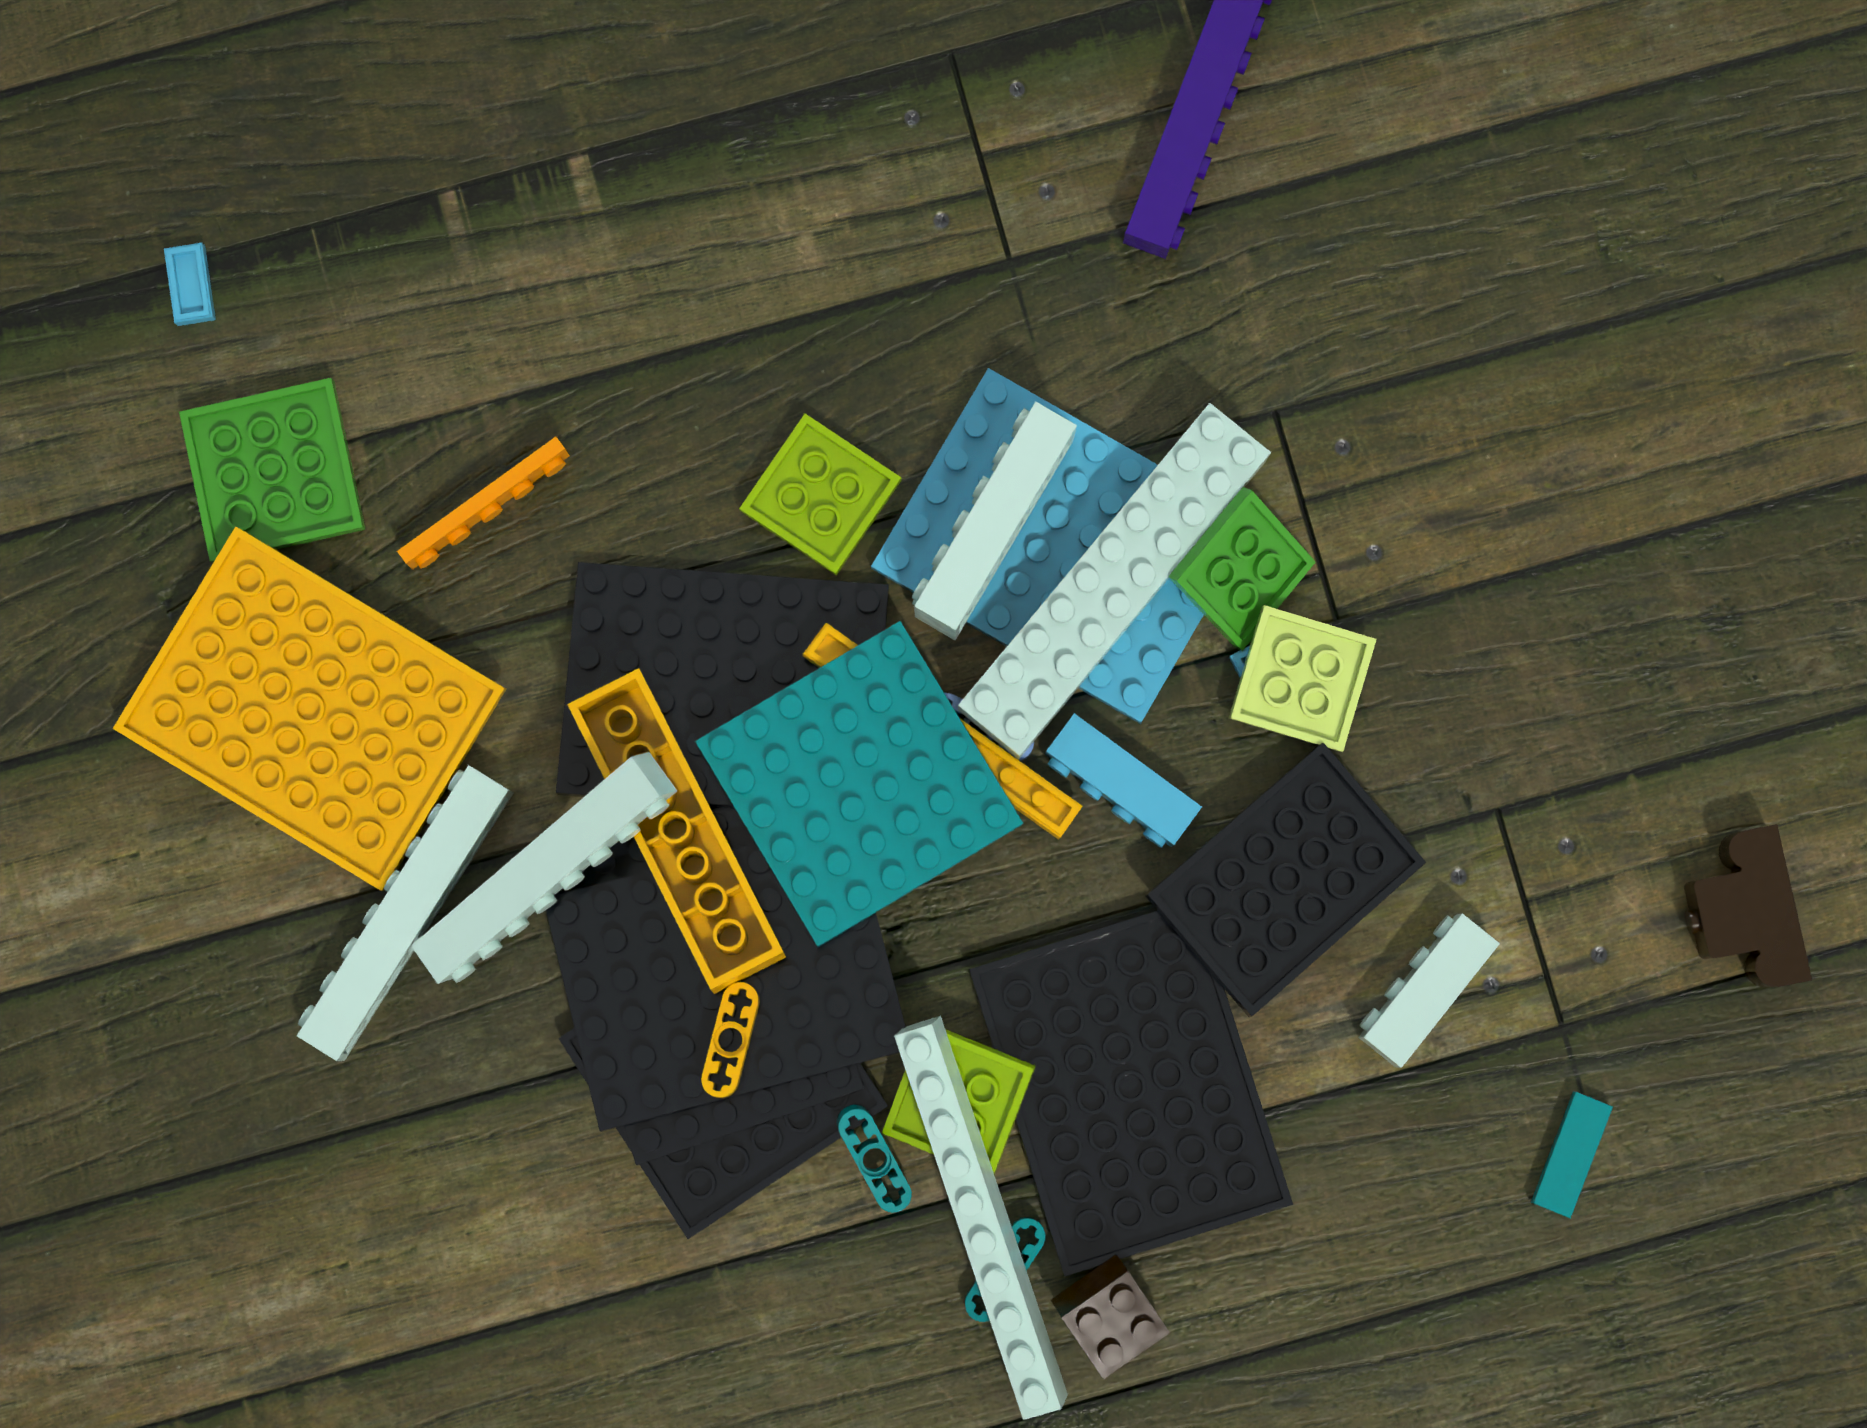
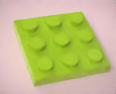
(820, 494)
(994, 1088)

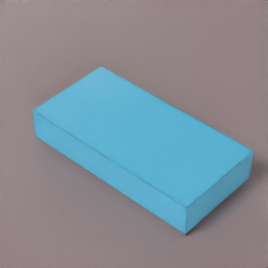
(189, 284)

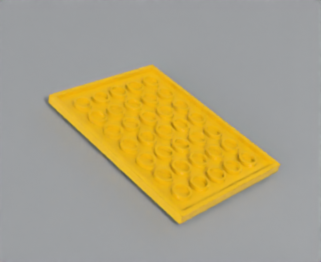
(309, 708)

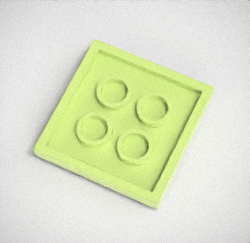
(1302, 678)

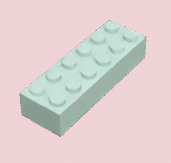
(995, 520)

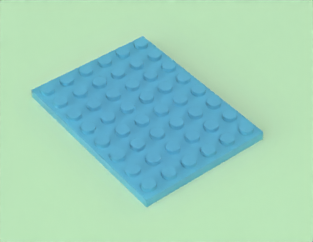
(1069, 516)

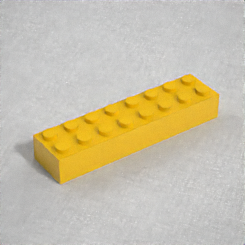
(685, 840)

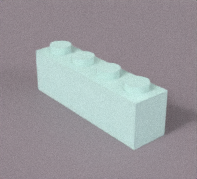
(1428, 989)

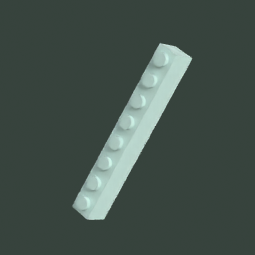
(544, 868)
(404, 913)

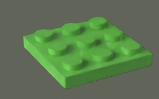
(1241, 566)

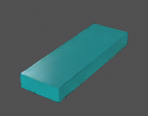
(1571, 1154)

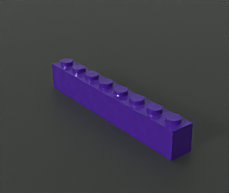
(1193, 125)

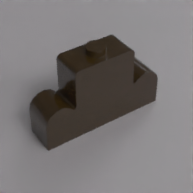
(1750, 910)

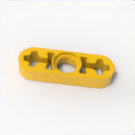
(714, 1066)

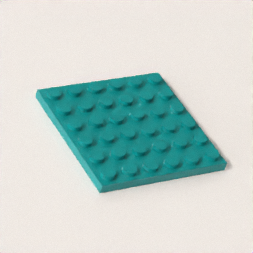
(859, 783)

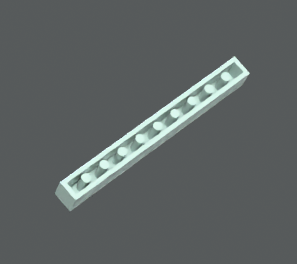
(981, 1217)

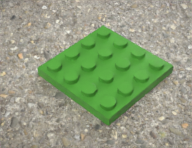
(273, 467)

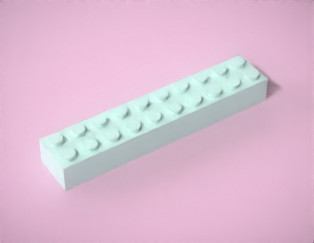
(1113, 581)

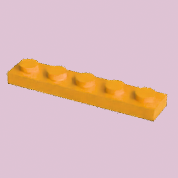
(484, 505)

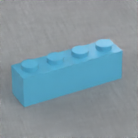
(1122, 781)

